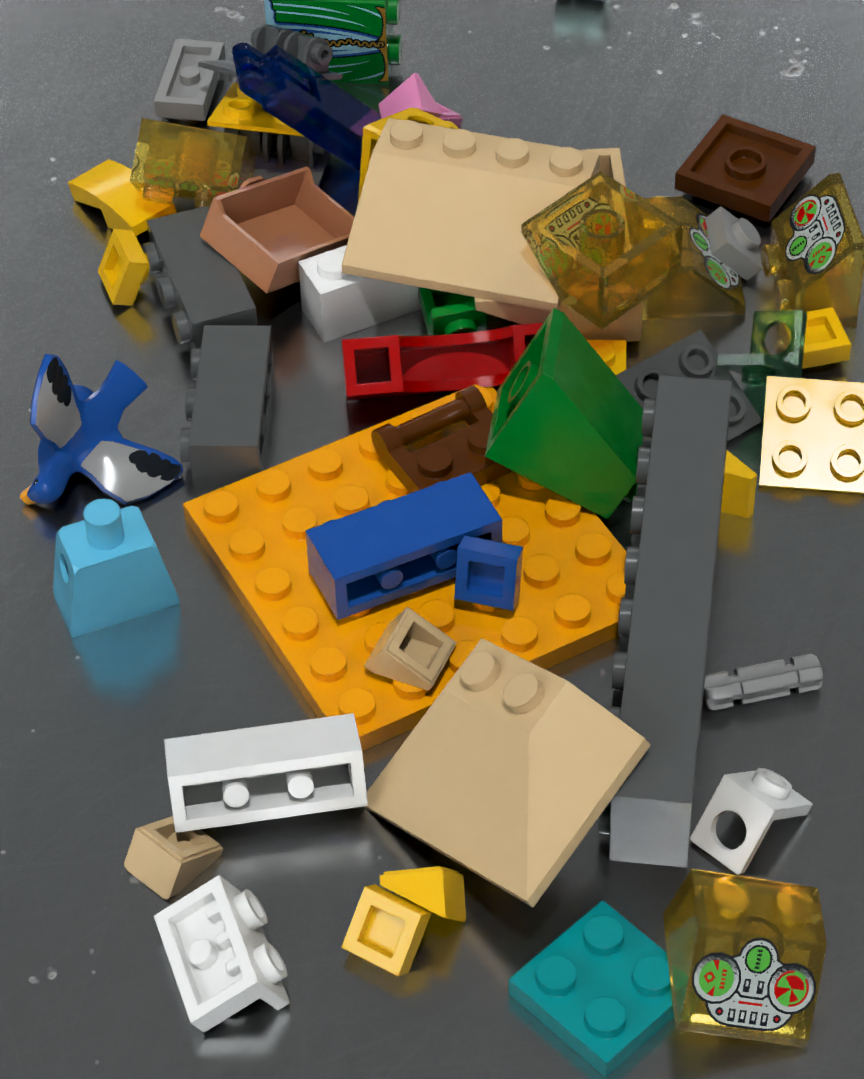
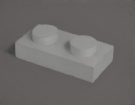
(185, 87)

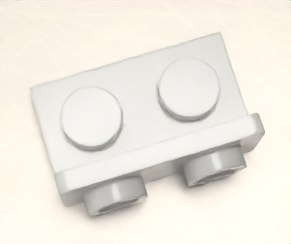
(221, 953)

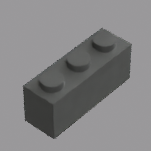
(195, 277)
(228, 404)

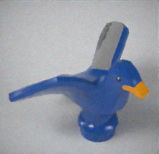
(83, 436)

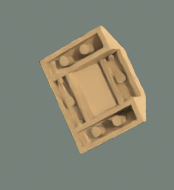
(507, 771)

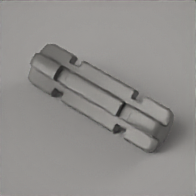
(762, 682)

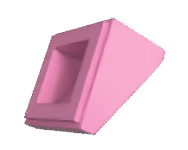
(409, 94)

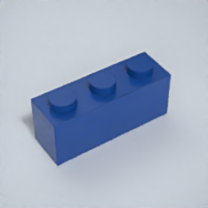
(398, 544)

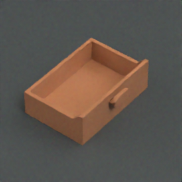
(274, 226)

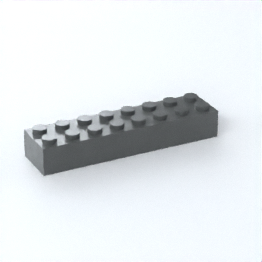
(668, 616)

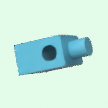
(109, 569)

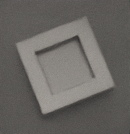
(734, 242)

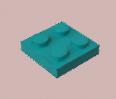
(598, 988)

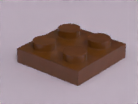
(745, 168)

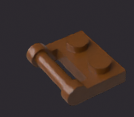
(448, 456)

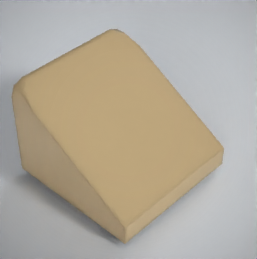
(411, 651)
(169, 859)

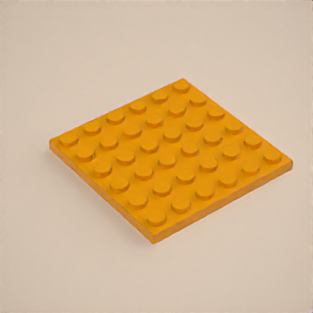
(259, 545)

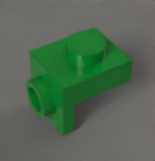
(450, 313)

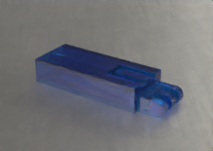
(304, 100)

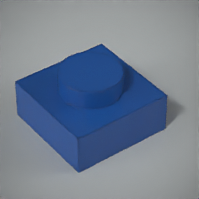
(488, 572)

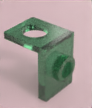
(761, 363)

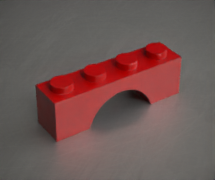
(431, 363)

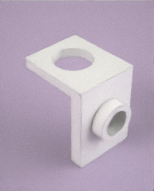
(759, 800)

